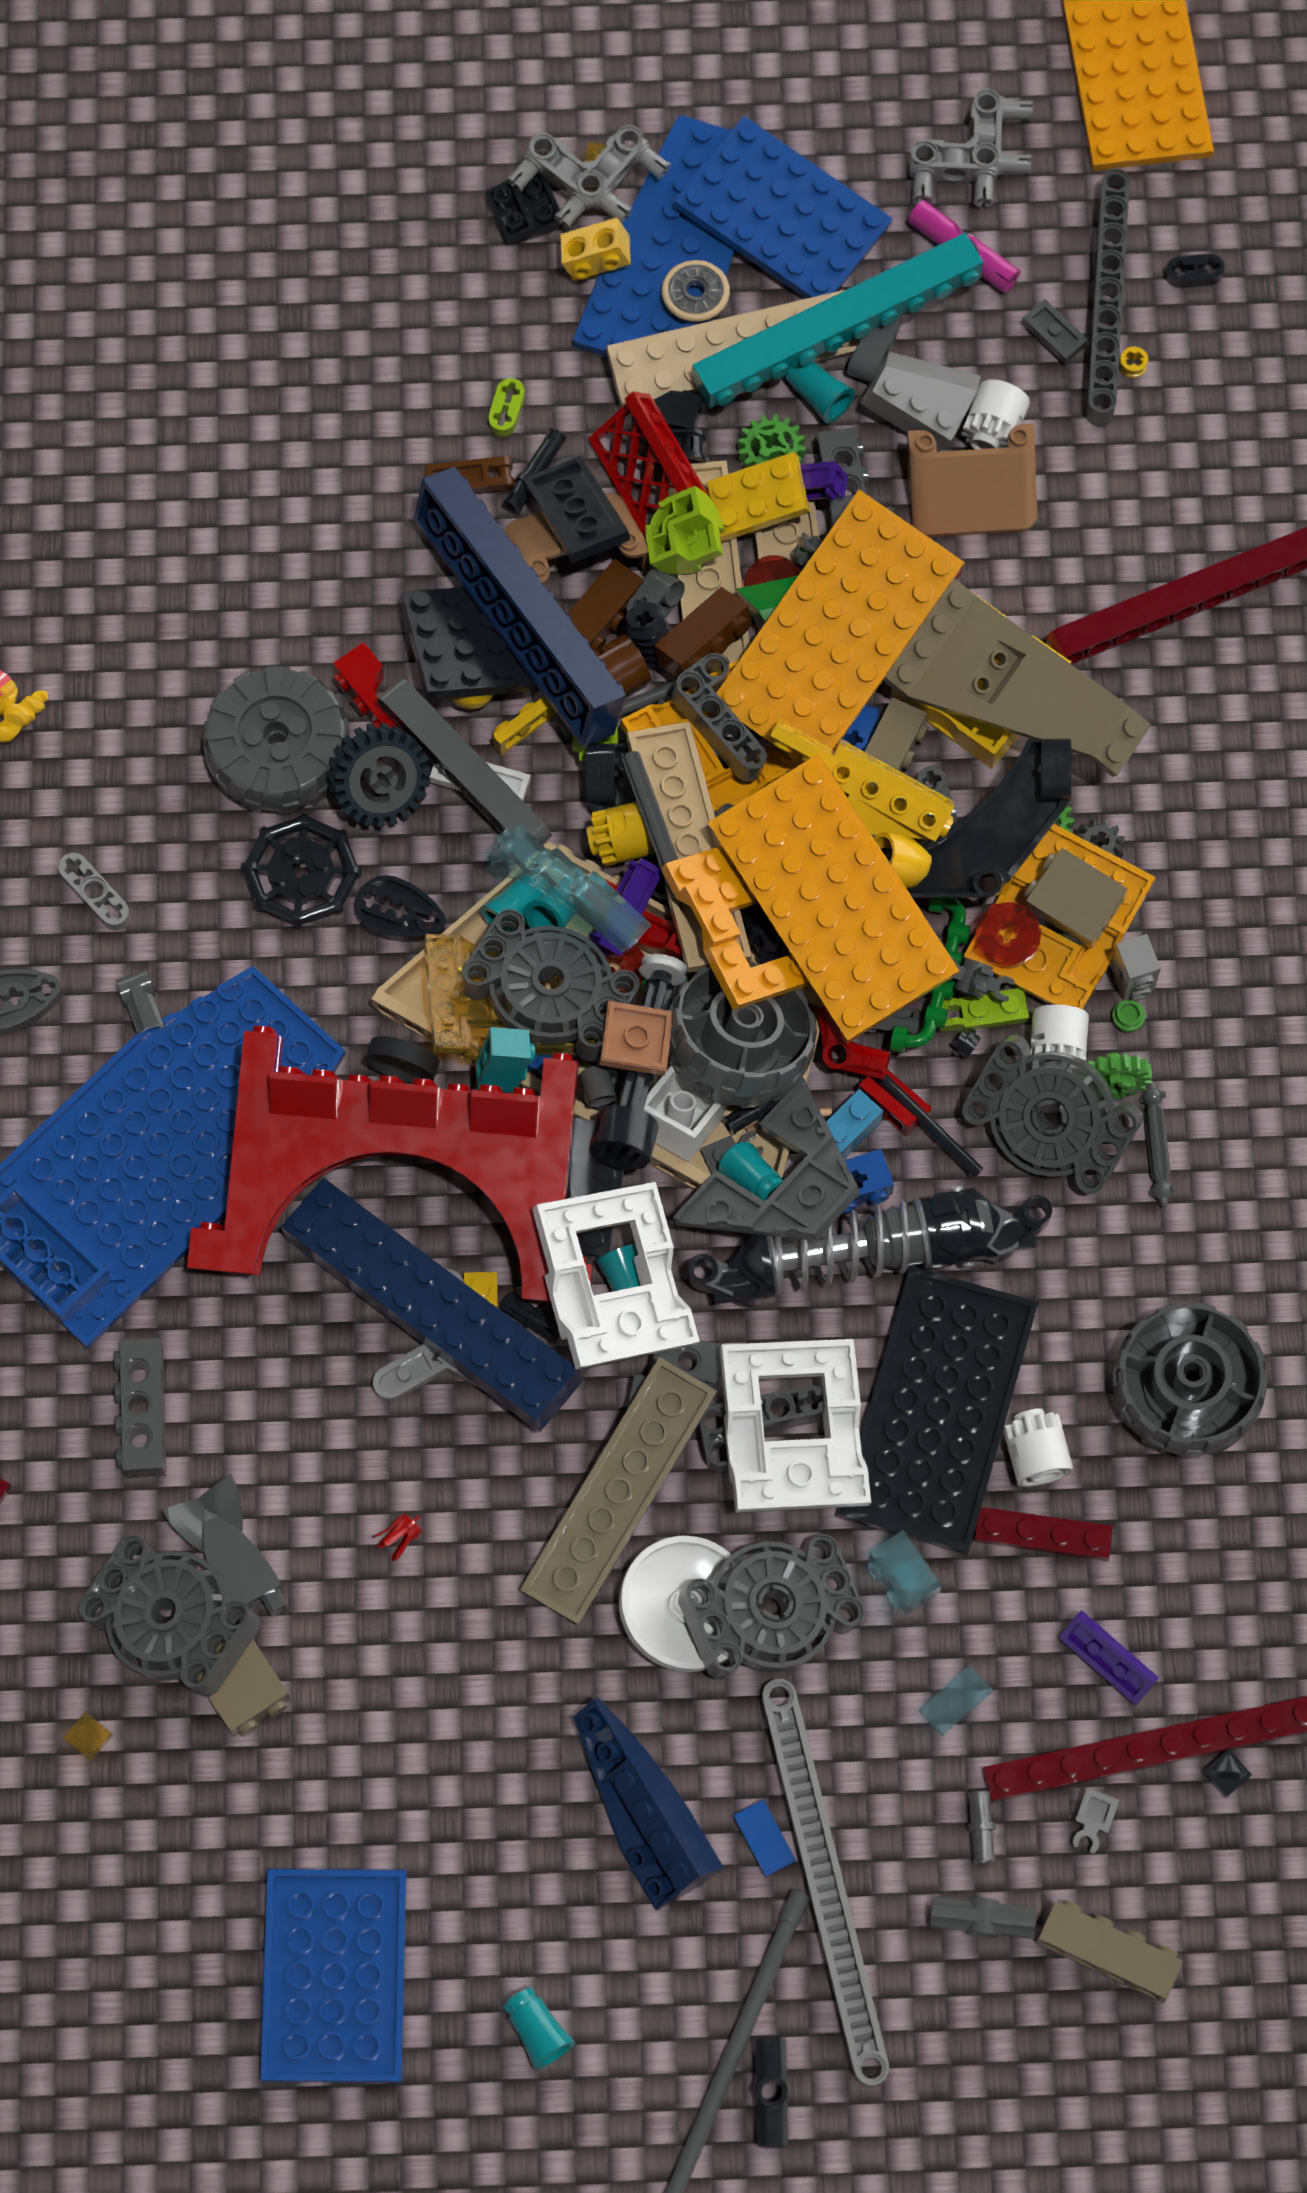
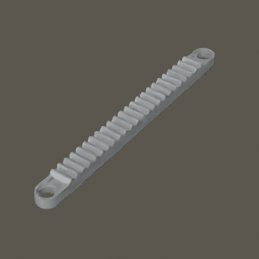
(825, 1883)

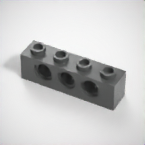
(843, 447)
(151, 1458)

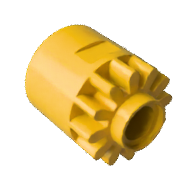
(619, 834)

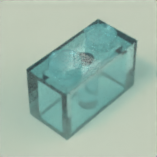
(903, 1573)

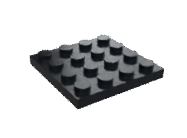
(458, 647)

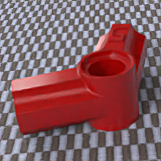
(859, 1058)

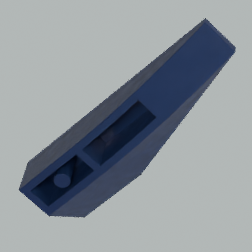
(645, 1810)

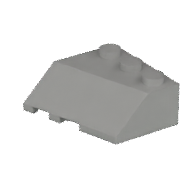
(921, 396)

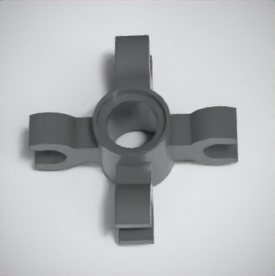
(978, 978)

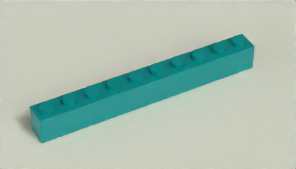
(837, 320)

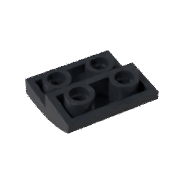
(527, 212)

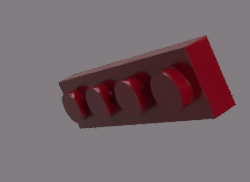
(1044, 1534)

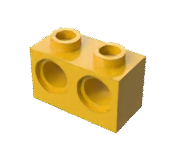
(595, 249)

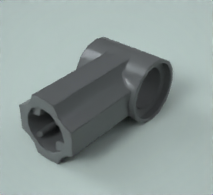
(139, 999)
(597, 1087)

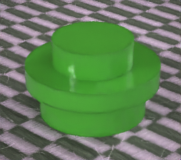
(1128, 1015)

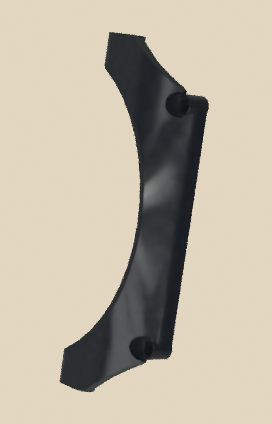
(989, 840)

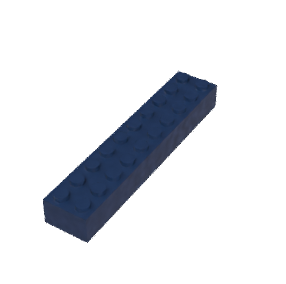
(519, 607)
(432, 1304)

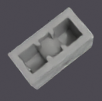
(1135, 968)

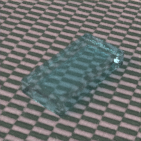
(955, 1700)

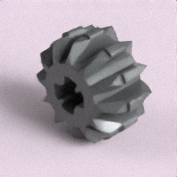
(1103, 835)

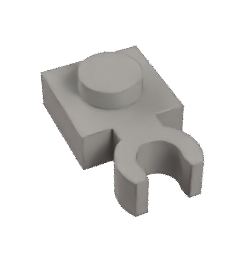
(1097, 1814)

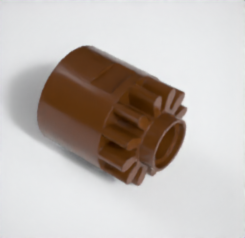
(625, 663)

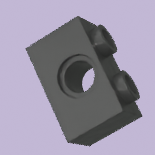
(704, 1354)

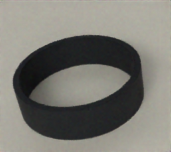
(384, 1056)

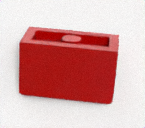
(893, 1111)

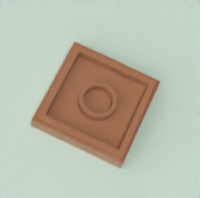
(636, 1038)

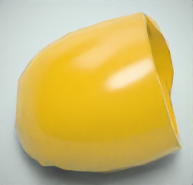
(908, 857)

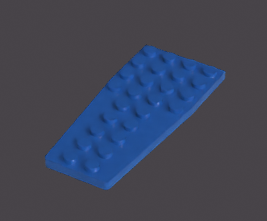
(630, 299)

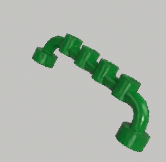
(935, 1014)

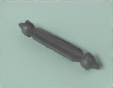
(1157, 1144)

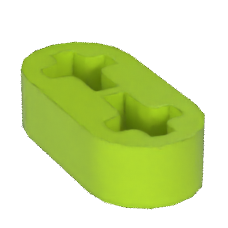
(500, 405)

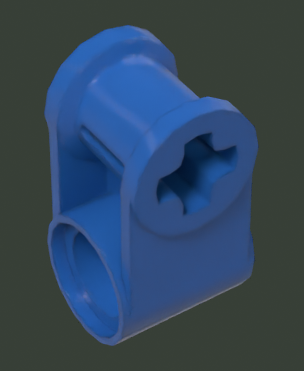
(863, 727)

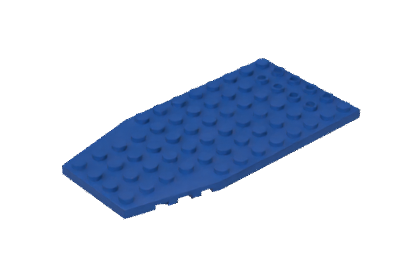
(140, 1156)

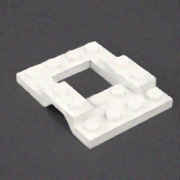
(622, 1321)
(794, 1471)

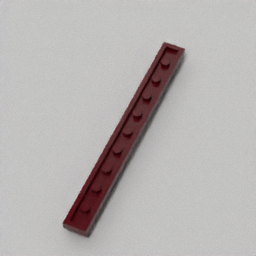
(1146, 1749)

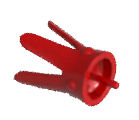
(401, 1526)

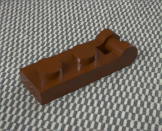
(477, 473)

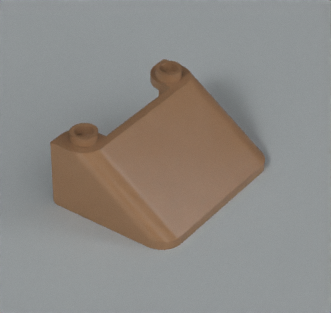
(972, 488)
(540, 544)

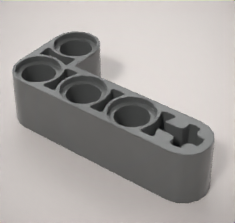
(724, 723)
(716, 1439)

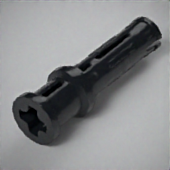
(762, 935)

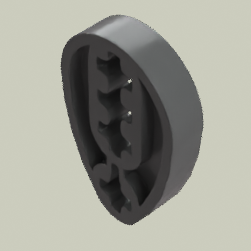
(33, 1004)

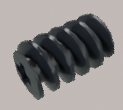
(647, 627)

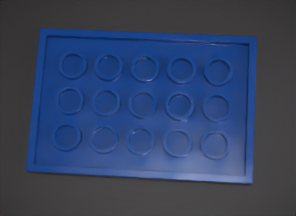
(782, 211)
(334, 1976)

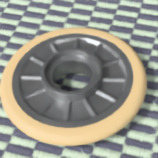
(695, 273)

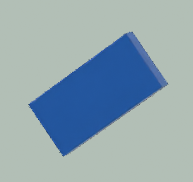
(764, 1838)

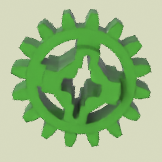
(769, 441)
(1124, 1073)

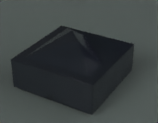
(1227, 1773)

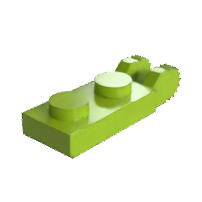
(986, 1011)

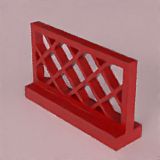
(661, 445)

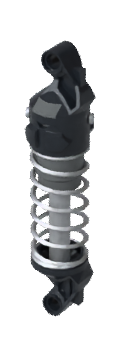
(931, 1232)

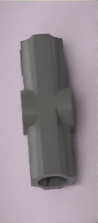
(983, 1917)

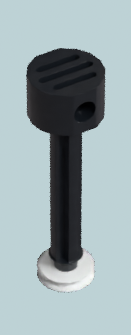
(624, 1132)

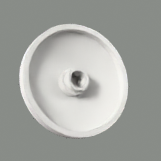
(651, 1599)

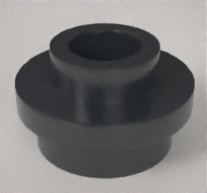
(965, 1042)

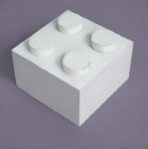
(682, 1115)

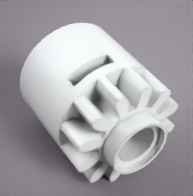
(994, 413)
(1060, 1030)
(1038, 1448)

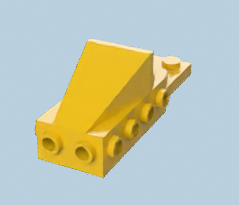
(876, 804)

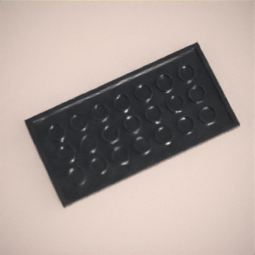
(941, 1407)

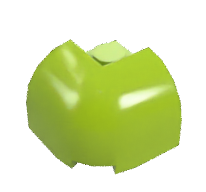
(684, 532)

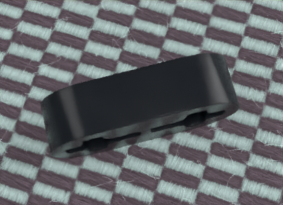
(1194, 270)

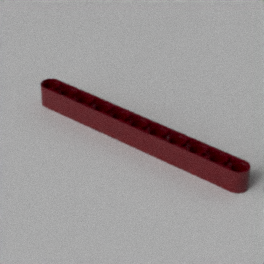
(1181, 598)

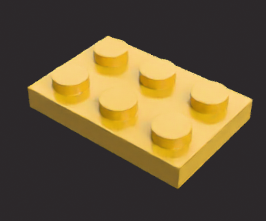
(759, 496)

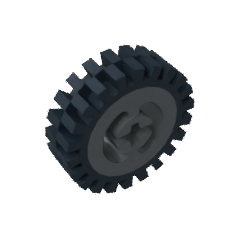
(393, 791)

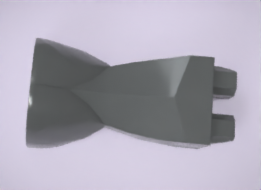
(216, 1528)

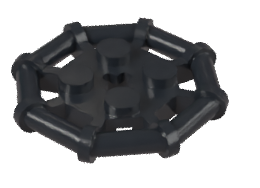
(297, 853)

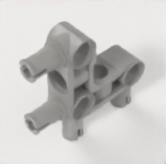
(961, 161)
(573, 175)

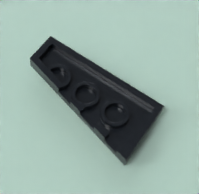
(591, 1177)

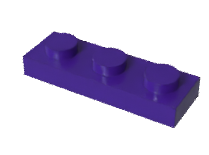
(1108, 1657)

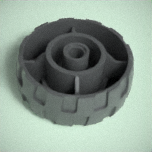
(266, 710)
(740, 1053)
(1181, 1413)

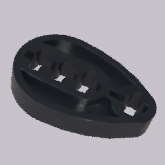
(400, 893)

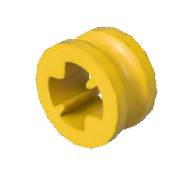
(1133, 353)

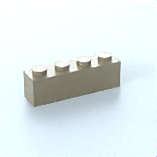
(897, 735)
(1110, 1951)

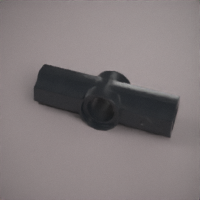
(771, 2116)

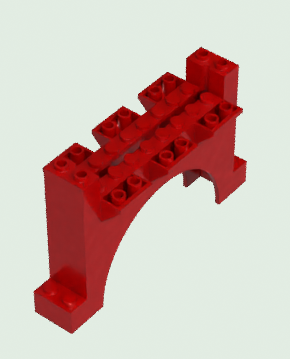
(306, 1125)

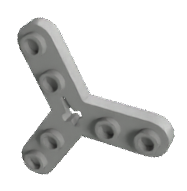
(412, 1371)

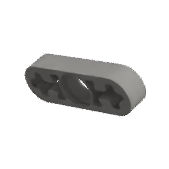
(101, 913)

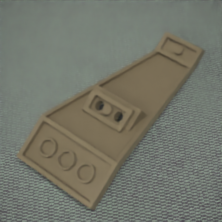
(1026, 694)

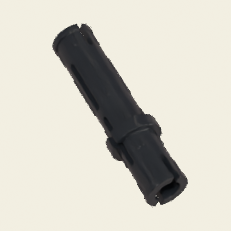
(540, 461)

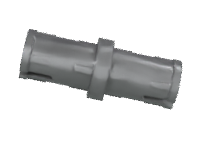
(981, 1827)

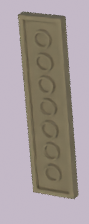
(618, 1491)

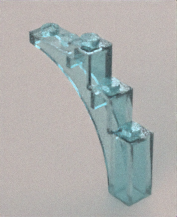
(553, 873)

